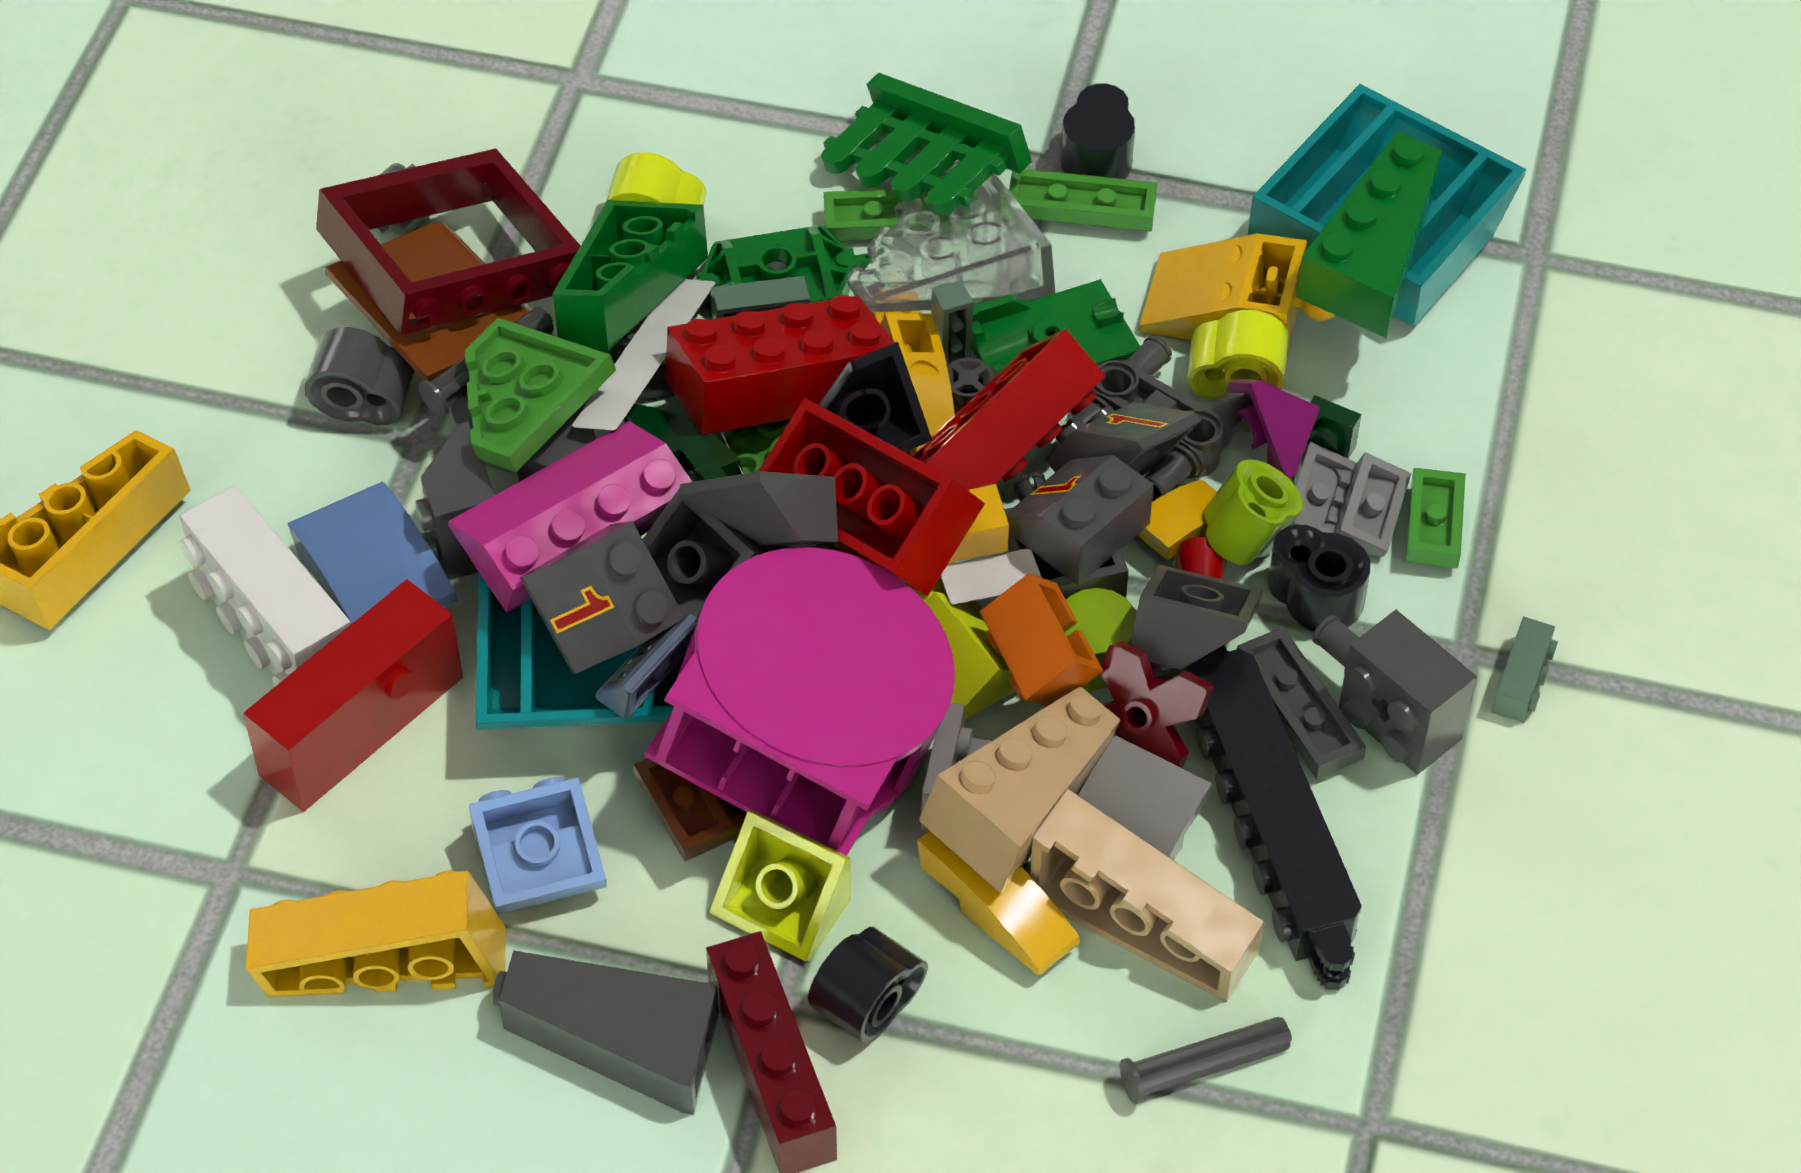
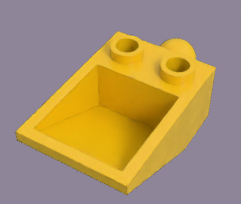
(1226, 277)

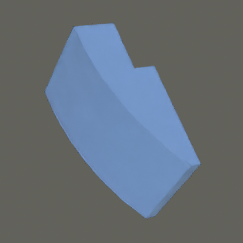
(366, 550)

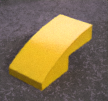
(1178, 517)

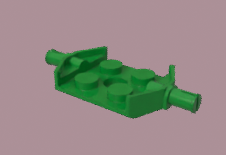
(806, 252)

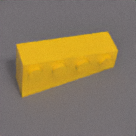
(86, 527)
(377, 936)

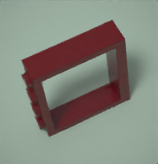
(355, 207)

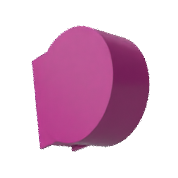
(808, 692)

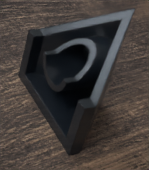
(880, 398)

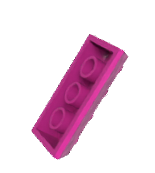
(600, 484)

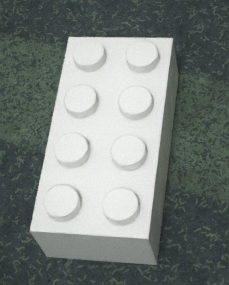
(257, 584)

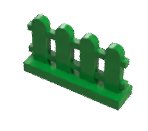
(941, 125)

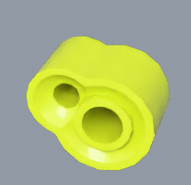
(654, 179)
(1237, 347)

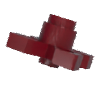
(1151, 703)

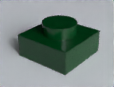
(1335, 427)

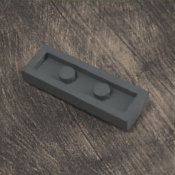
(1305, 705)

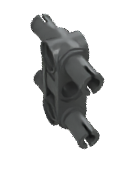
(1134, 382)

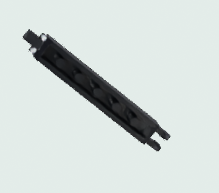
(1277, 816)

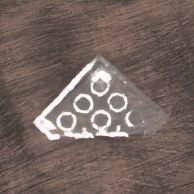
(984, 245)

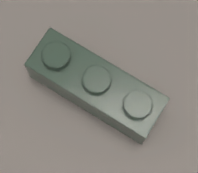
(758, 296)
(954, 318)
(1525, 670)

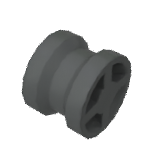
(967, 379)

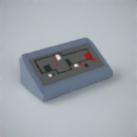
(646, 668)

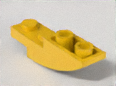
(925, 362)

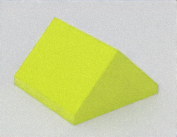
(979, 669)
(783, 886)

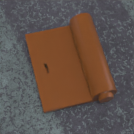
(423, 255)

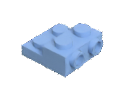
(536, 844)

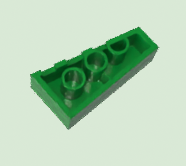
(1371, 239)
(627, 268)

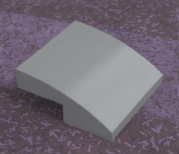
(1351, 497)
(1146, 794)

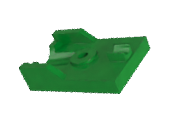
(1087, 311)

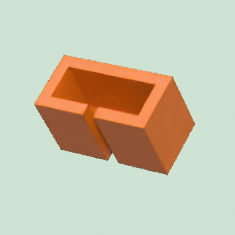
(1029, 633)

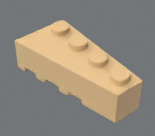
(1005, 790)
(1142, 898)

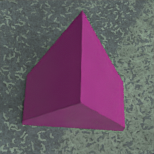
(1277, 420)

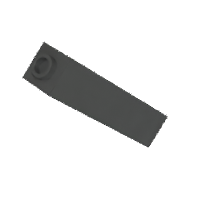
(614, 1021)

